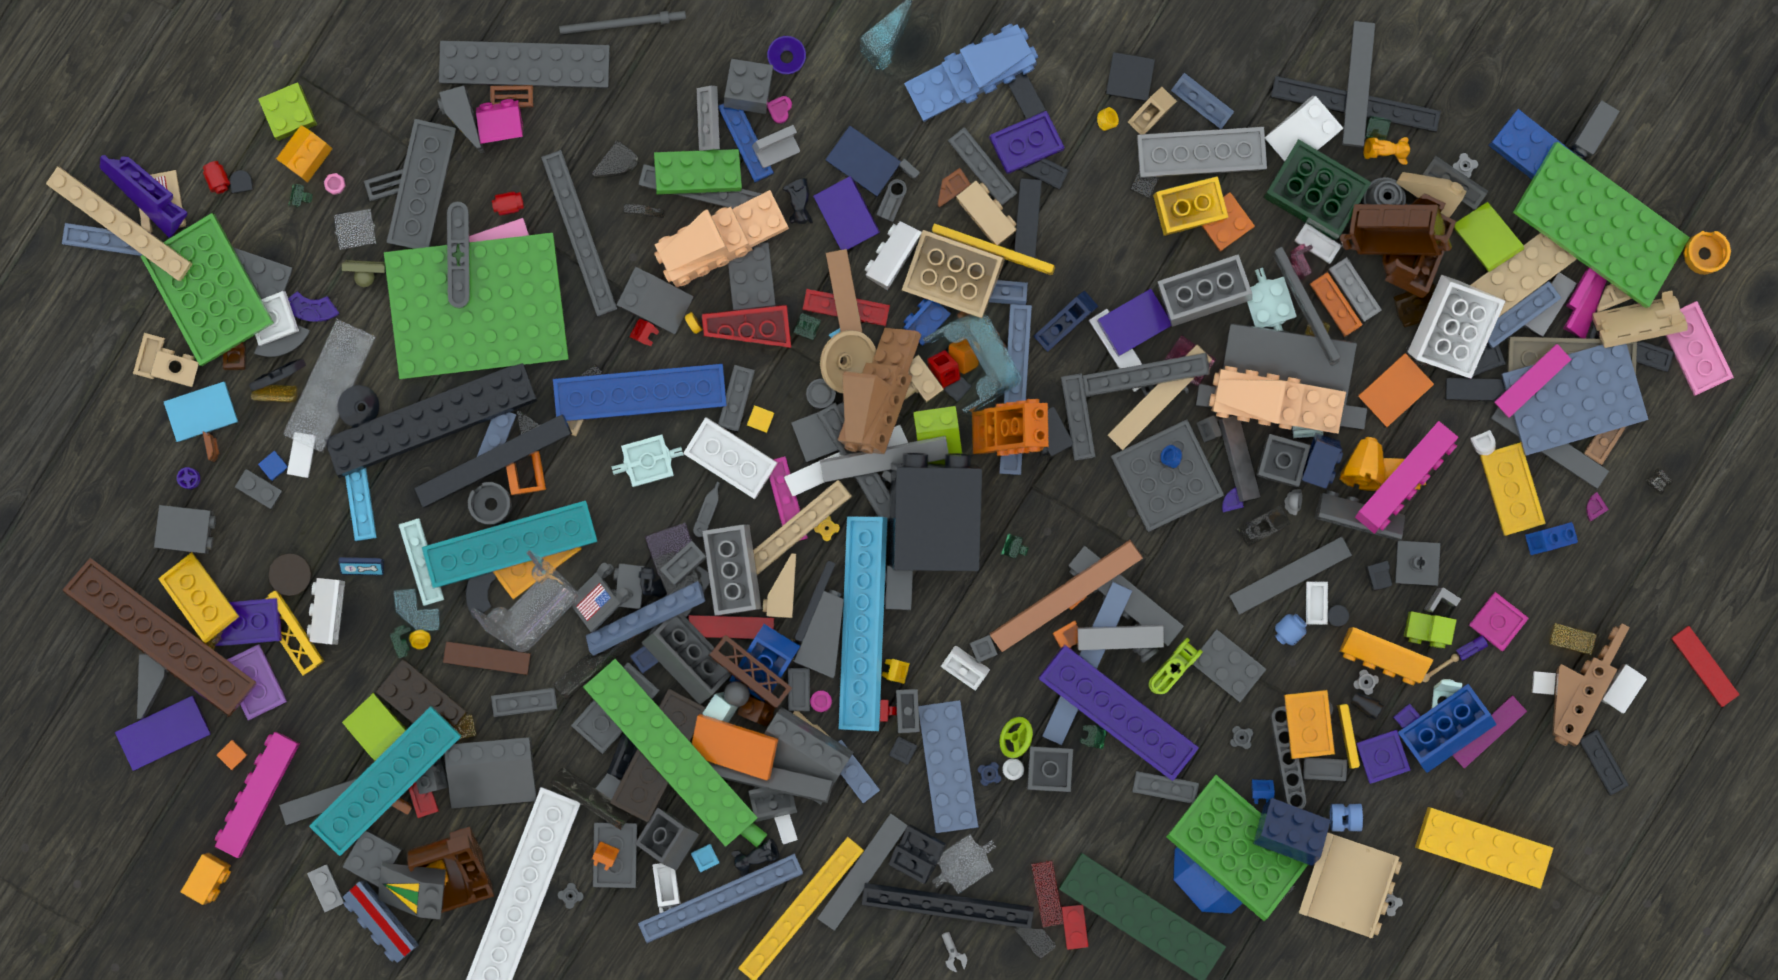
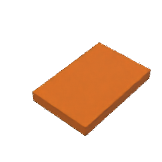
(1396, 390)

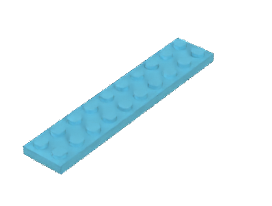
(863, 623)

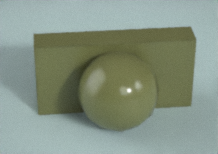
(364, 270)

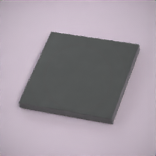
(1163, 491)

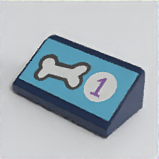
(361, 566)

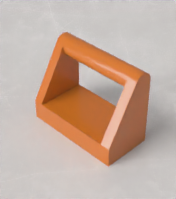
(514, 480)

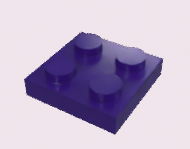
(1383, 756)

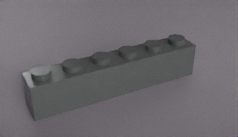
(1138, 606)

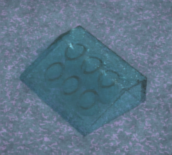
(882, 40)

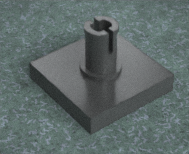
(1417, 563)

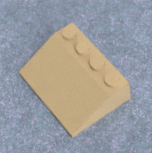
(953, 274)

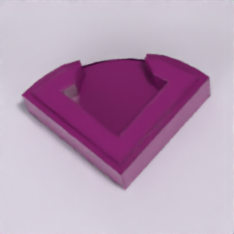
(1595, 507)

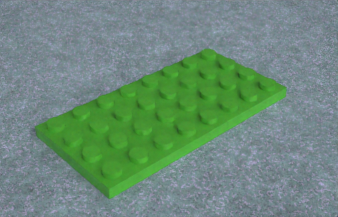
(1601, 224)

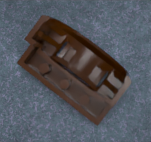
(1420, 277)

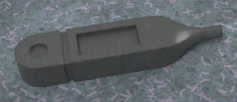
(707, 511)

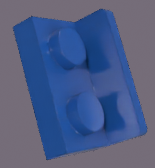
(927, 319)

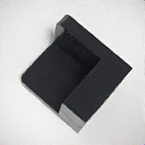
(1379, 575)

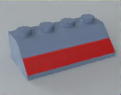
(380, 921)

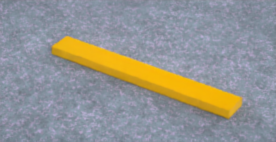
(801, 909)

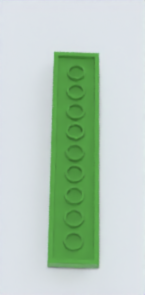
(670, 752)

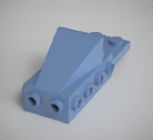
(973, 71)

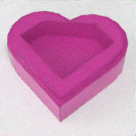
(779, 109)

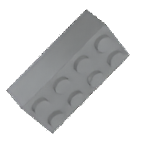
(1205, 290)
(732, 570)

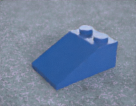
(773, 652)

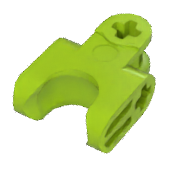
(1164, 678)

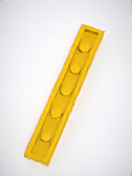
(994, 249)

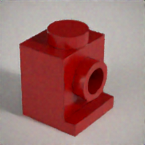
(944, 368)

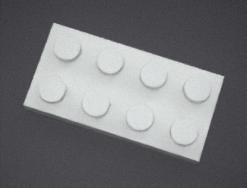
(730, 458)

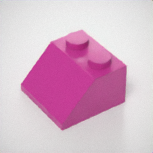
(499, 121)

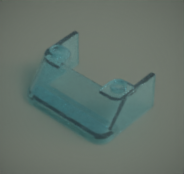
(990, 351)

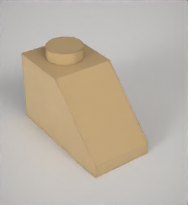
(1152, 111)

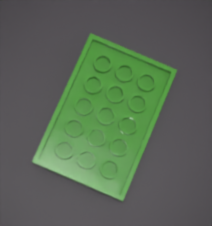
(216, 298)
(1220, 838)

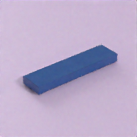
(744, 139)

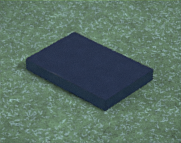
(863, 161)

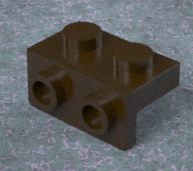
(1411, 307)

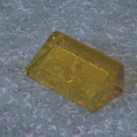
(275, 393)

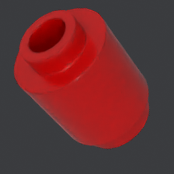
(216, 177)
(508, 203)

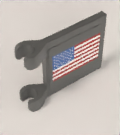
(597, 600)

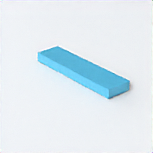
(360, 505)

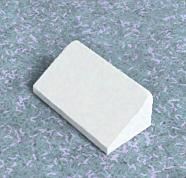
(965, 668)

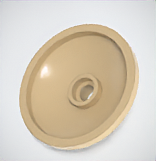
(856, 352)

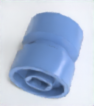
(1353, 815)

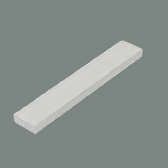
(812, 475)

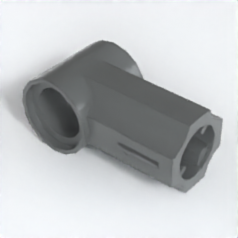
(891, 202)

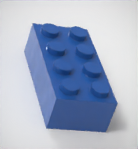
(1523, 143)

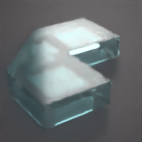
(407, 608)

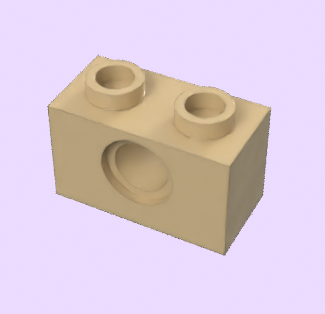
(161, 367)

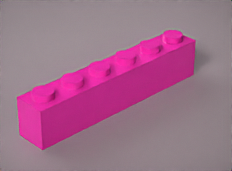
(1406, 478)
(257, 794)

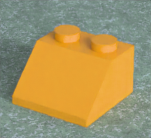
(304, 153)

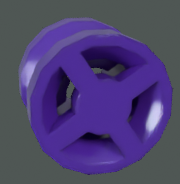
(186, 475)

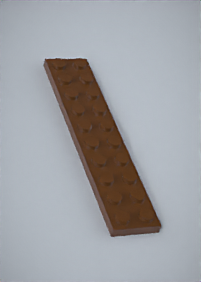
(159, 637)

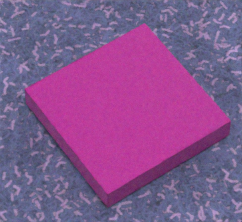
(1498, 621)

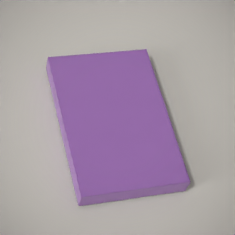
(267, 692)

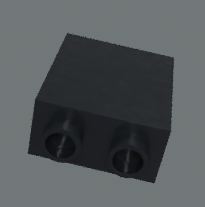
(935, 514)

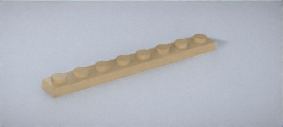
(119, 223)

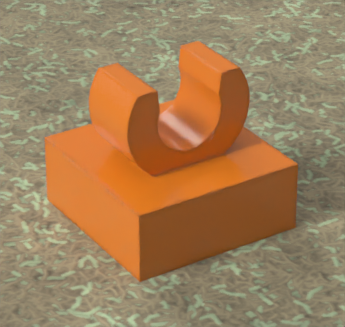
(605, 854)

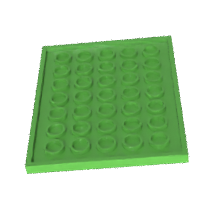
(510, 313)

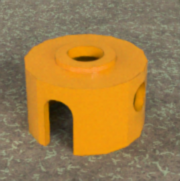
(1719, 252)

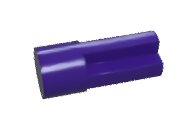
(1472, 647)

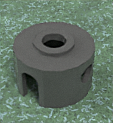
(477, 502)

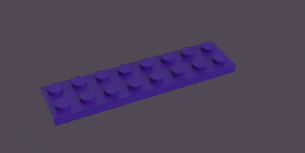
(1118, 712)

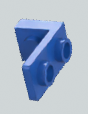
(1551, 538)

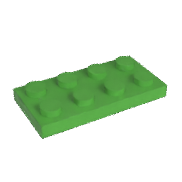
(697, 171)

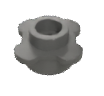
(1246, 733)
(564, 895)

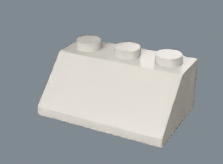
(892, 254)
(326, 611)

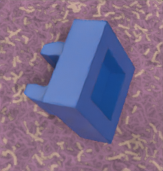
(1262, 789)

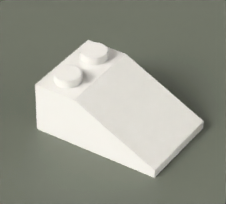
(1308, 123)

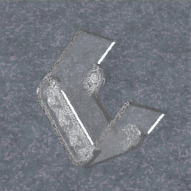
(534, 611)

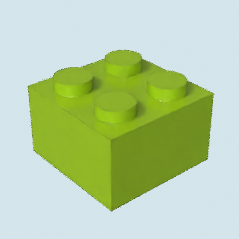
(287, 111)

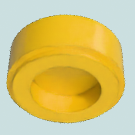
(693, 323)

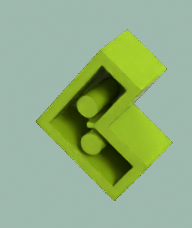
(1429, 628)

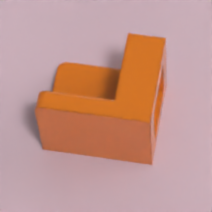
(964, 356)
(1067, 635)

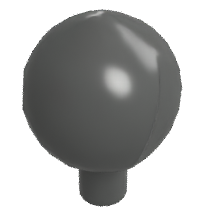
(736, 693)

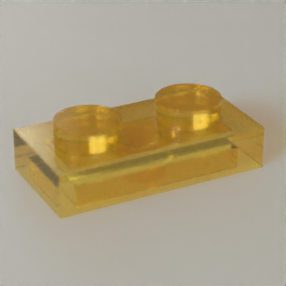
(1572, 639)

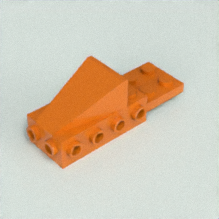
(1011, 428)

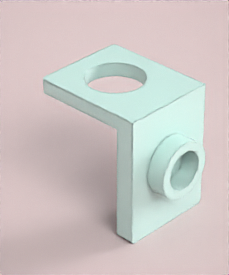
(1444, 688)

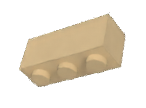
(986, 213)

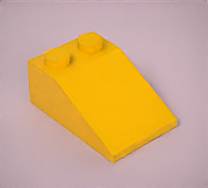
(1190, 206)

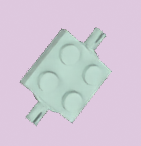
(1270, 302)
(647, 460)

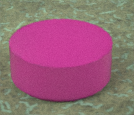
(821, 701)

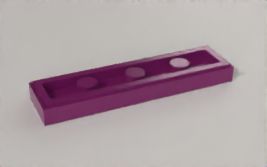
(1504, 717)

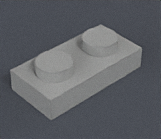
(326, 888)

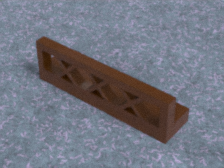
(748, 680)

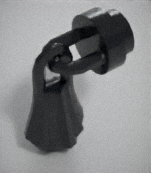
(653, 588)

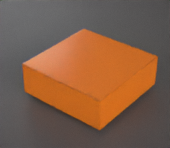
(232, 754)

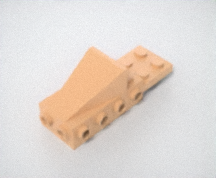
(719, 238)
(1276, 400)

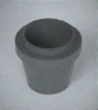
(1379, 186)

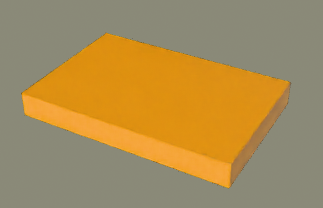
(1309, 724)

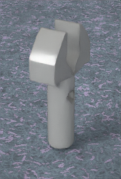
(953, 952)

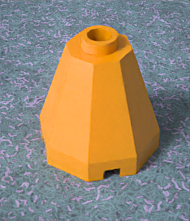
(1365, 466)

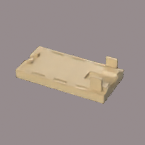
(1640, 323)

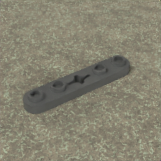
(458, 275)

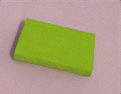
(1488, 237)

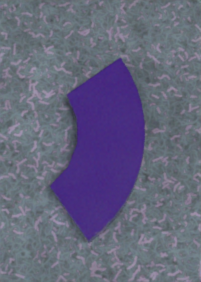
(312, 310)

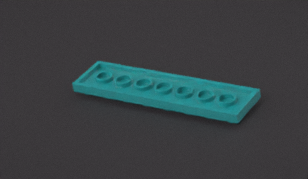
(508, 544)
(385, 781)

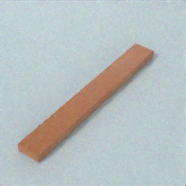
(1066, 595)

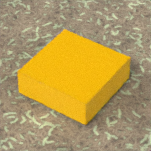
(760, 419)

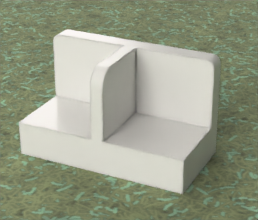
(1623, 688)

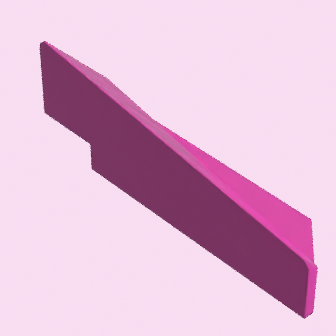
(1584, 303)

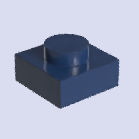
(644, 659)

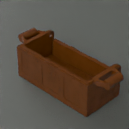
(1397, 230)

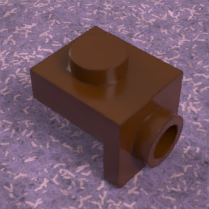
(757, 711)

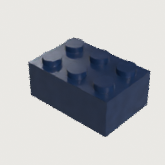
(1291, 831)

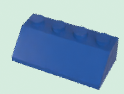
(1447, 728)

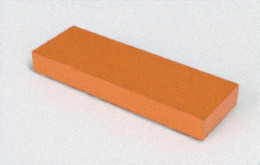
(1336, 304)

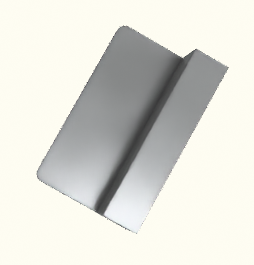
(776, 147)
(1443, 595)

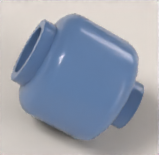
(1290, 629)

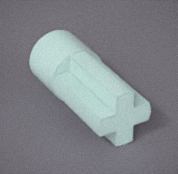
(1299, 432)

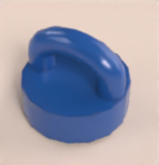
(1171, 456)

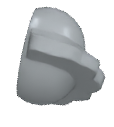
(1293, 501)

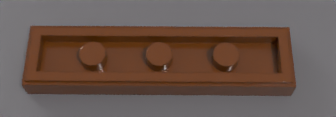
(487, 658)

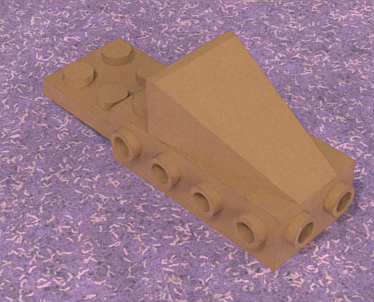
(877, 393)
(1572, 691)

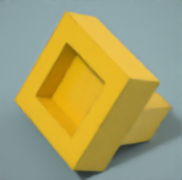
(897, 671)

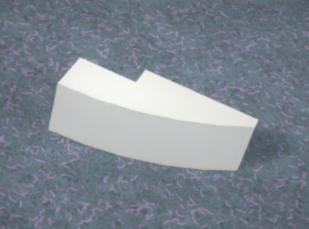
(666, 887)

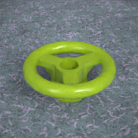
(1021, 738)

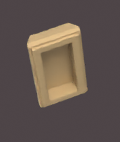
(146, 355)

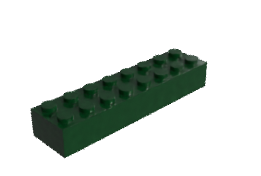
(1141, 917)

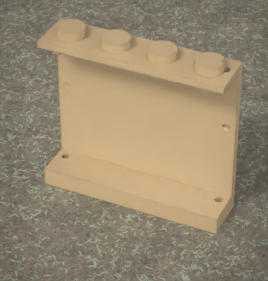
(1350, 885)

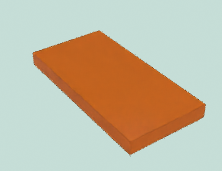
(734, 747)

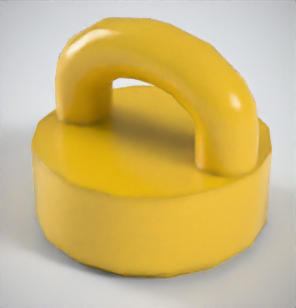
(1107, 119)

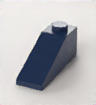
(1066, 321)

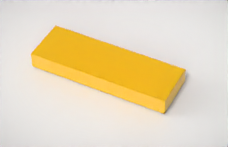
(1348, 736)

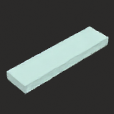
(414, 541)

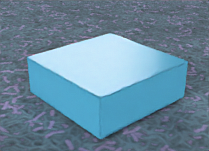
(705, 857)

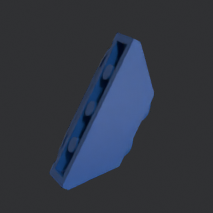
(1201, 886)

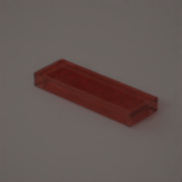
(1047, 893)

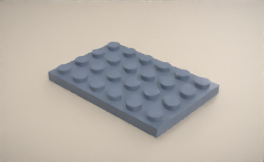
(1582, 400)

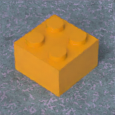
(206, 879)

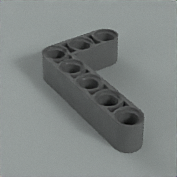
(1294, 767)

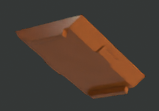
(211, 446)

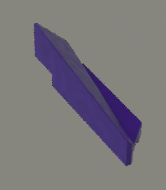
(145, 192)

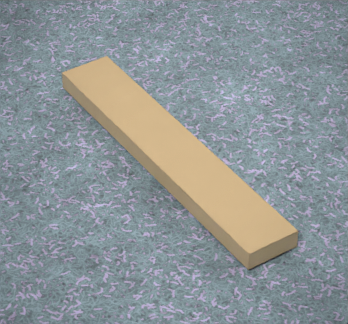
(1150, 407)
(800, 525)

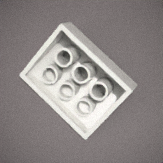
(1456, 327)

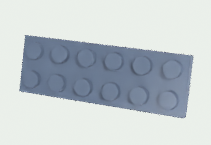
(948, 766)

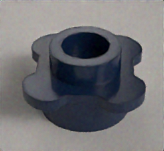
(995, 777)

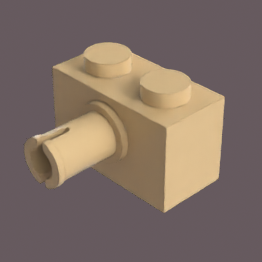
(922, 381)

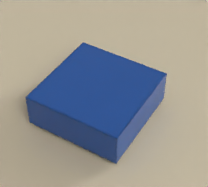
(273, 465)

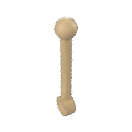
(1454, 658)

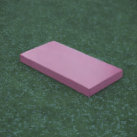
(1699, 352)

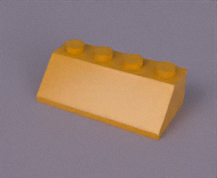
(1385, 655)

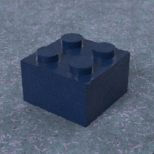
(1321, 460)

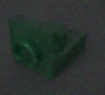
(400, 645)

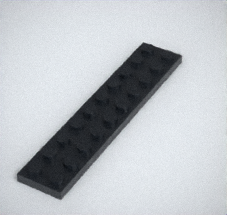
(430, 420)

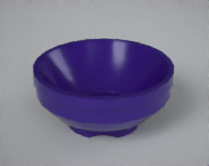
(783, 44)

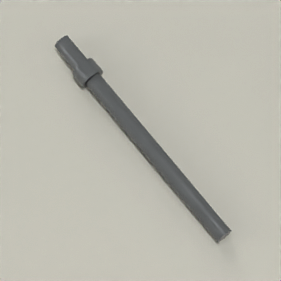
(664, 17)

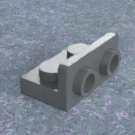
(434, 778)

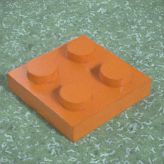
(1230, 229)

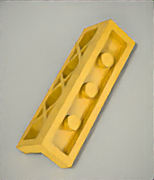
(299, 633)

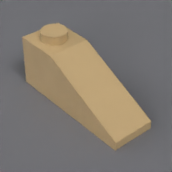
(1441, 189)
(782, 593)

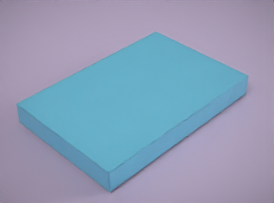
(200, 411)

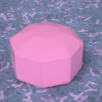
(334, 183)

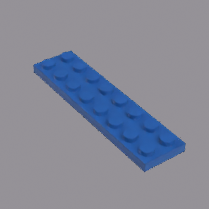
(640, 392)

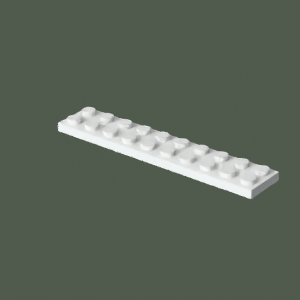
(524, 887)

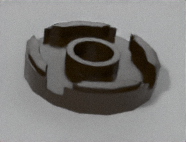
(290, 574)

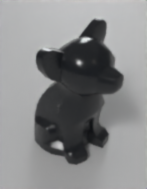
(799, 197)
(767, 851)

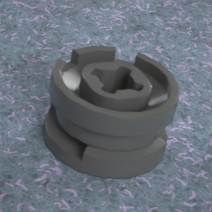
(820, 394)

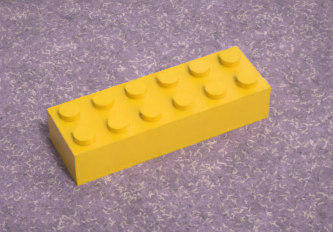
(1484, 847)

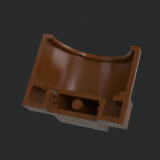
(464, 867)

